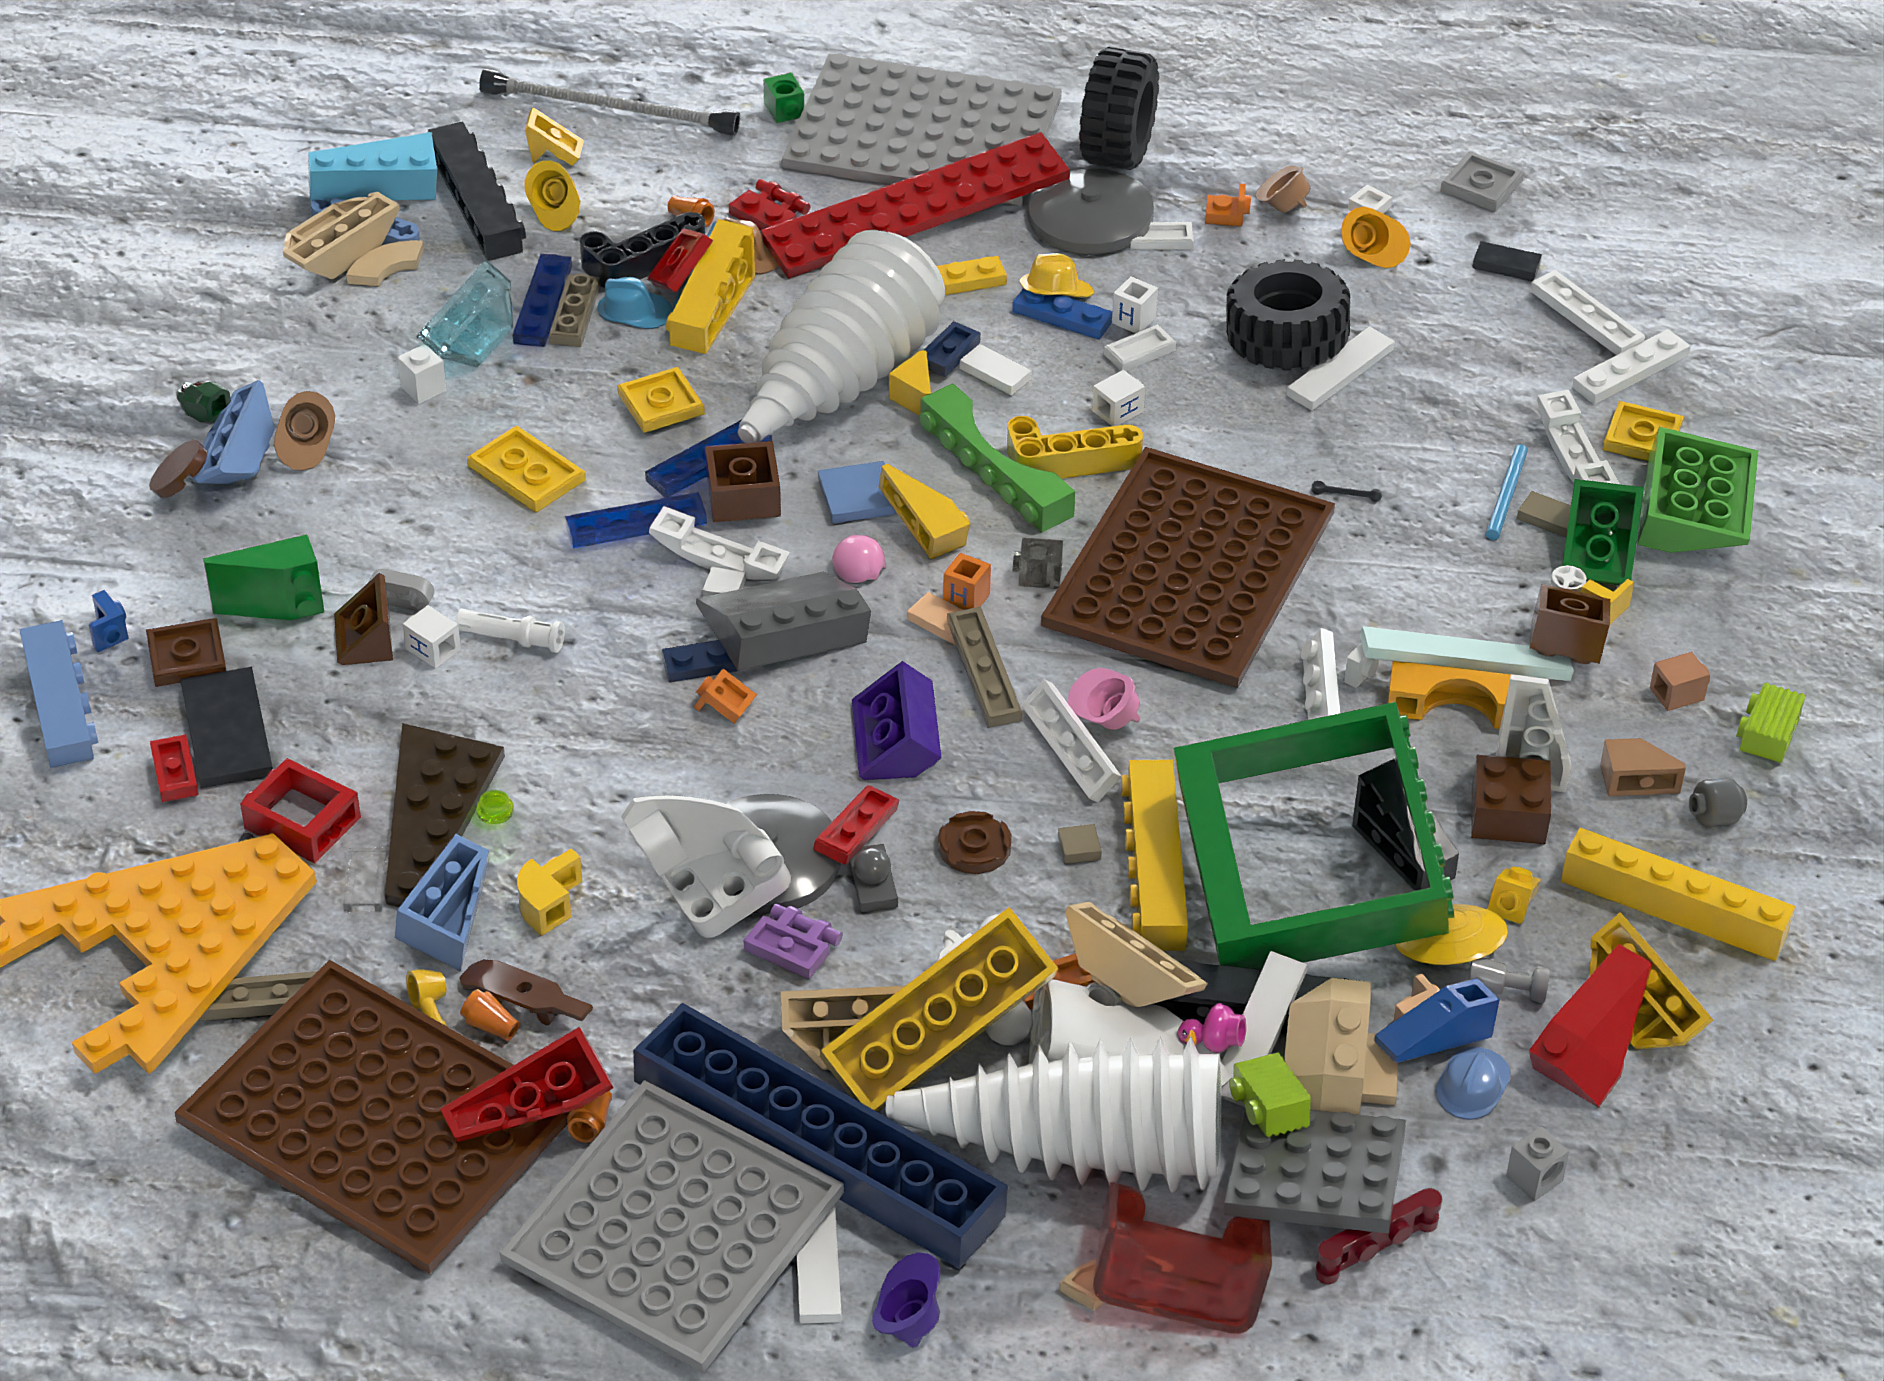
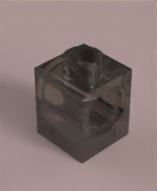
(1039, 563)

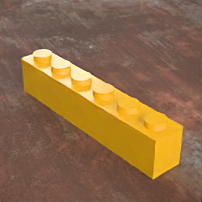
(1156, 854)
(1677, 894)

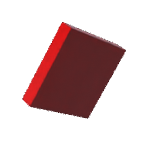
(679, 260)

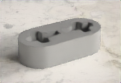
(406, 589)

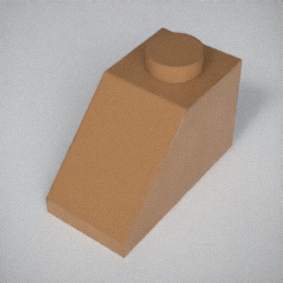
(1639, 768)

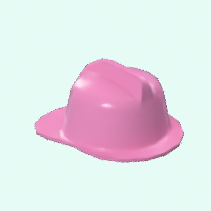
(1105, 698)

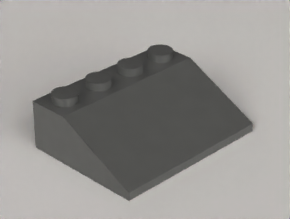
(787, 619)

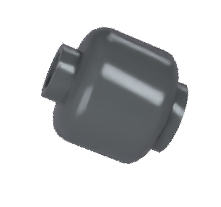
(1718, 802)

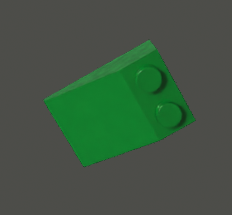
(1603, 530)
(266, 581)

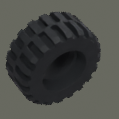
(1119, 108)
(1288, 314)

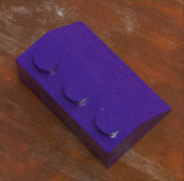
(896, 725)

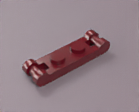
(1356, 1246)

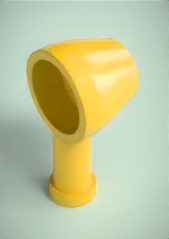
(424, 989)

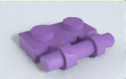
(788, 947)

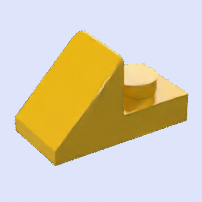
(548, 135)

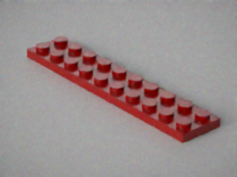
(918, 202)

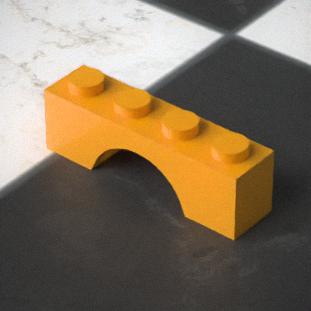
(1424, 687)

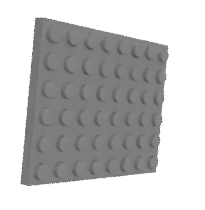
(905, 120)

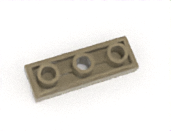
(574, 310)

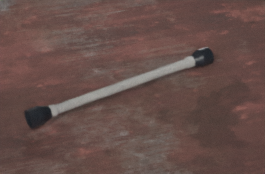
(722, 121)

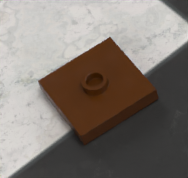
(185, 651)

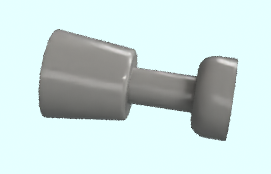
(1495, 978)

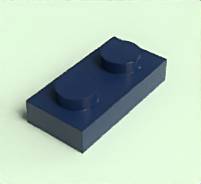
(950, 347)
(696, 661)

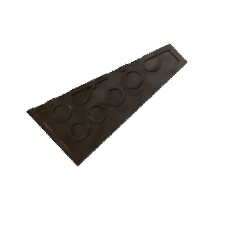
(434, 800)

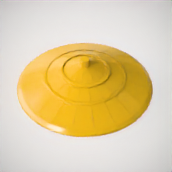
(1471, 936)

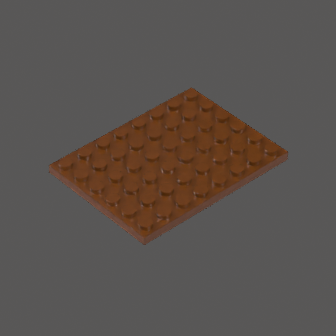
(1189, 566)
(347, 1114)

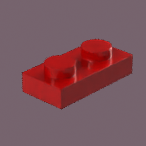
(174, 768)

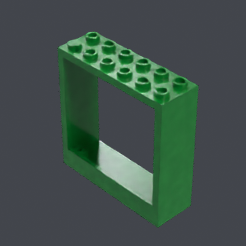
(1325, 931)

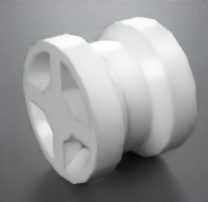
(1568, 578)

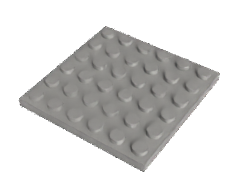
(672, 1225)

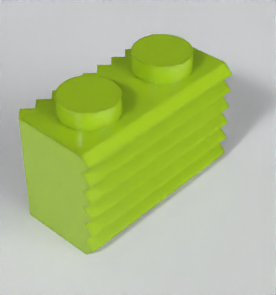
(1771, 722)
(1271, 1094)

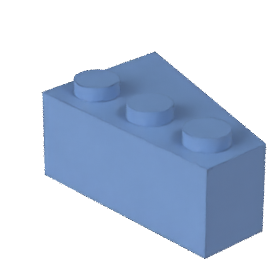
(444, 903)

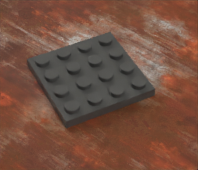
(1323, 1175)

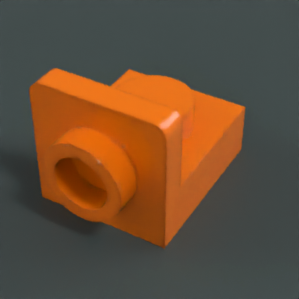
(1228, 209)
(725, 695)

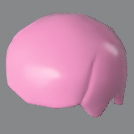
(858, 559)

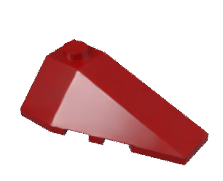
(1592, 1031)
(538, 1087)

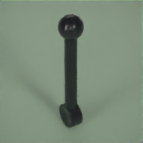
(1319, 488)

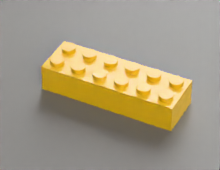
(939, 1011)

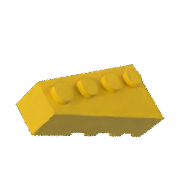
(714, 288)

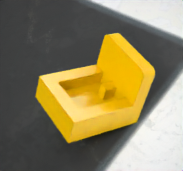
(1513, 893)

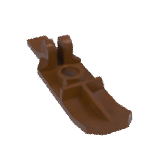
(510, 983)

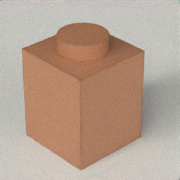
(1679, 681)

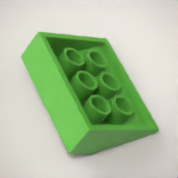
(1697, 493)

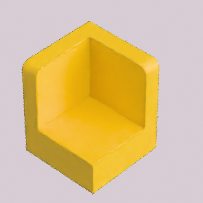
(1619, 599)

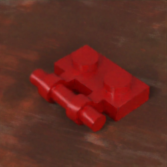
(761, 207)

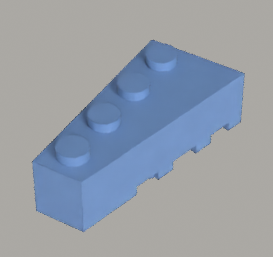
(57, 693)

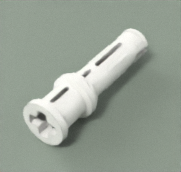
(525, 631)

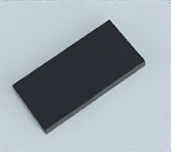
(226, 727)

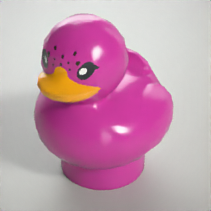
(1219, 1032)

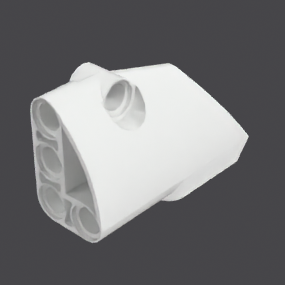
(713, 850)
(1095, 1012)

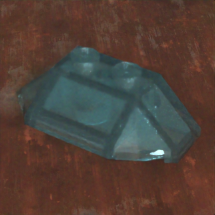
(472, 318)

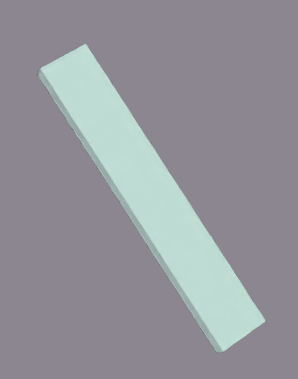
(1463, 653)

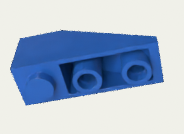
(1445, 1020)

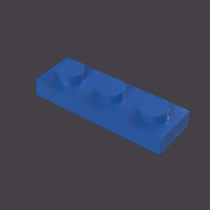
(1064, 313)

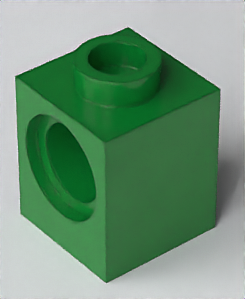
(783, 97)

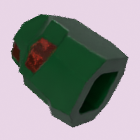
(203, 400)

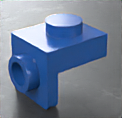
(110, 623)

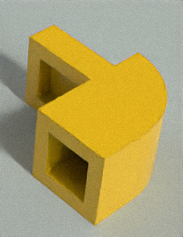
(545, 890)

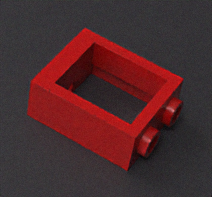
(322, 831)

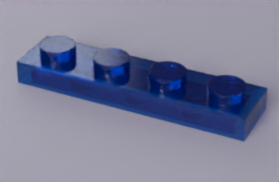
(542, 300)
(690, 465)
(628, 520)

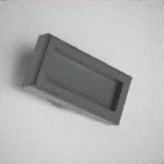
(873, 879)

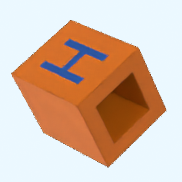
(967, 582)

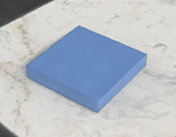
(854, 492)

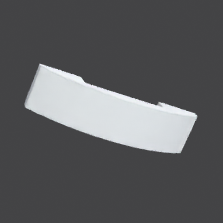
(1569, 440)
(708, 550)

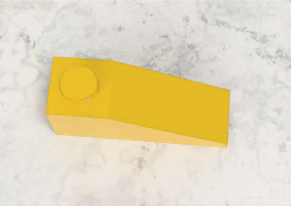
(926, 513)

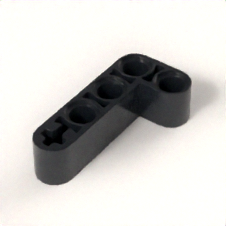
(636, 254)

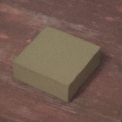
(1079, 843)

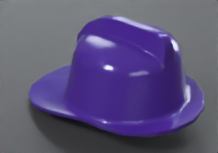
(908, 1299)

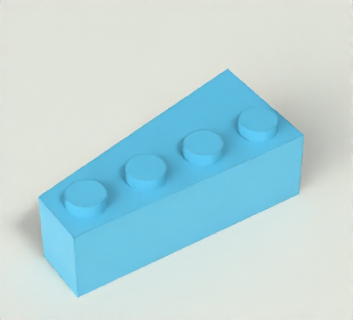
(394, 167)

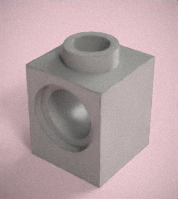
(1537, 1163)

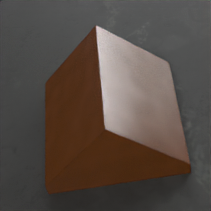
(364, 626)

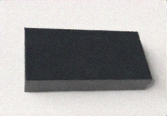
(1507, 261)

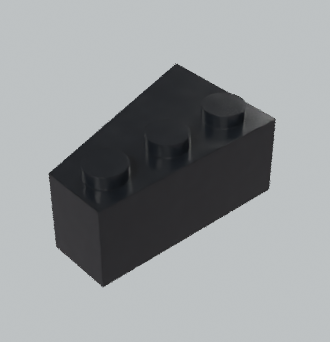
(1386, 824)

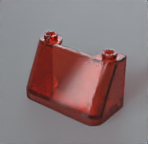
(1179, 1270)

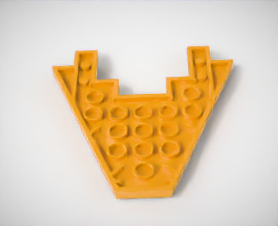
(183, 917)

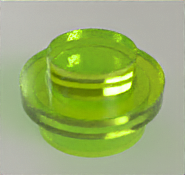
(495, 807)

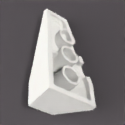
(1533, 728)

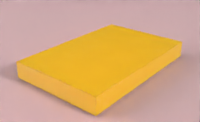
(526, 468)

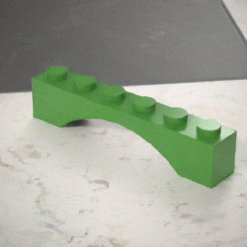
(1034, 493)

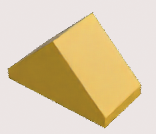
(910, 382)

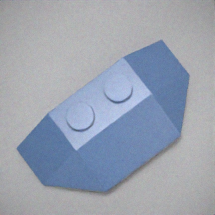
(238, 437)

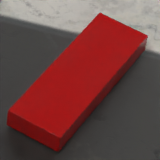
(856, 824)

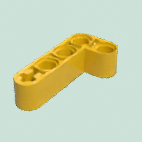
(1075, 451)

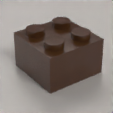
(743, 481)
(1570, 624)
(1511, 799)

